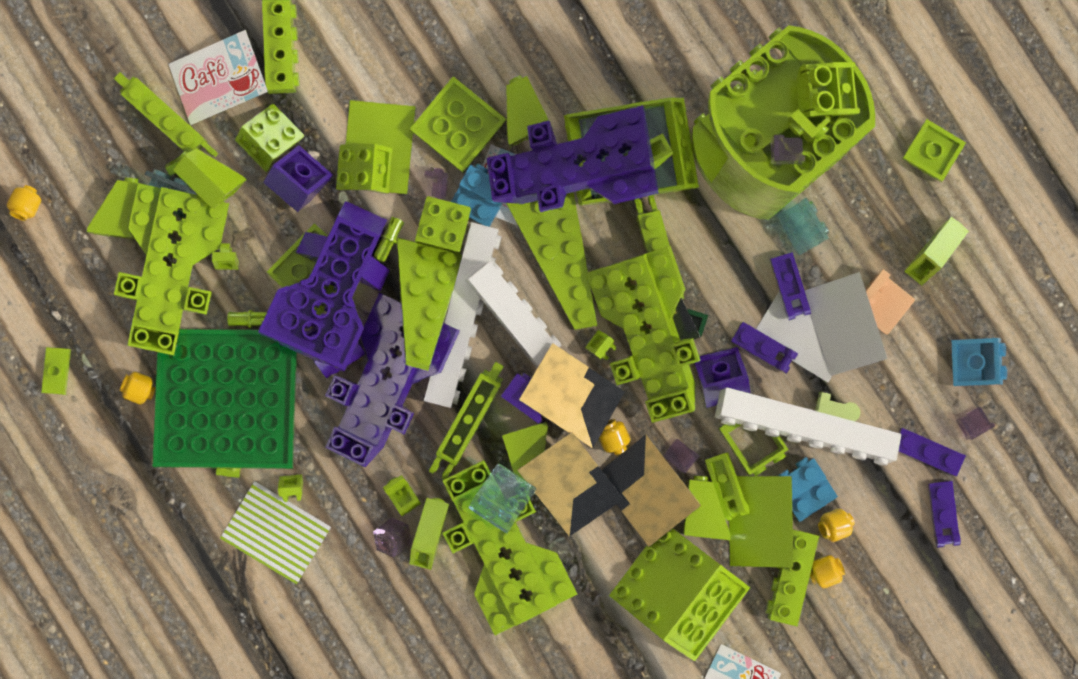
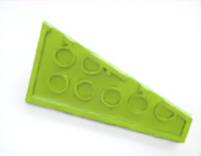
(559, 250)
(425, 294)

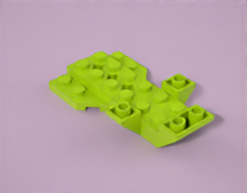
(164, 290)
(656, 352)
(495, 590)

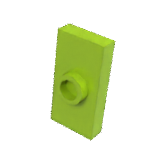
(56, 371)

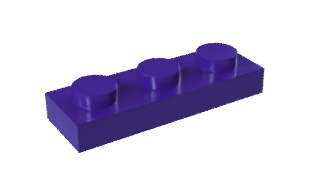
(930, 452)

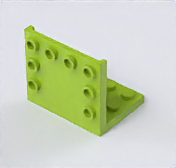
(679, 593)

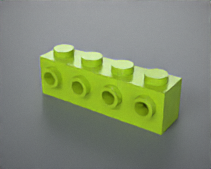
(279, 46)
(792, 582)

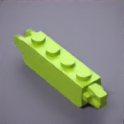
(162, 115)
(651, 226)
(468, 419)

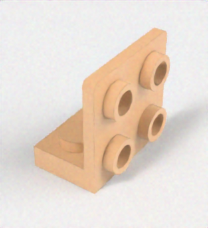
(887, 301)

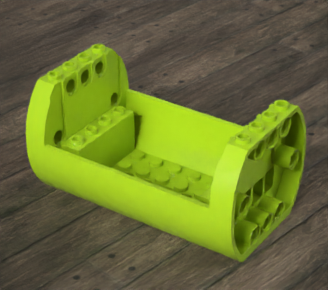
(736, 135)

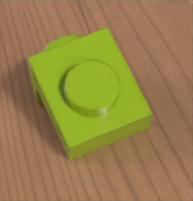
(802, 126)
(401, 495)

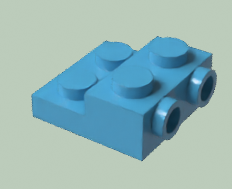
(476, 193)
(978, 362)
(809, 488)

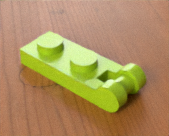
(727, 486)

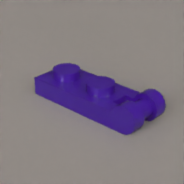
(790, 285)
(763, 347)
(944, 513)

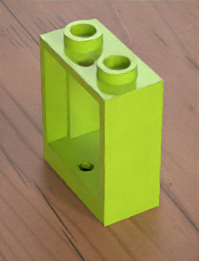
(759, 466)

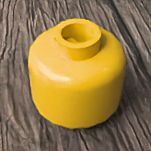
(23, 203)
(137, 387)
(614, 437)
(836, 525)
(827, 571)

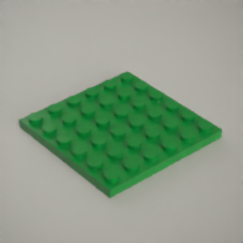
(225, 402)

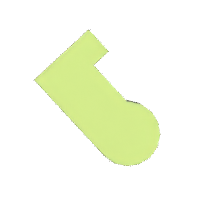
(847, 410)

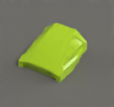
(827, 89)

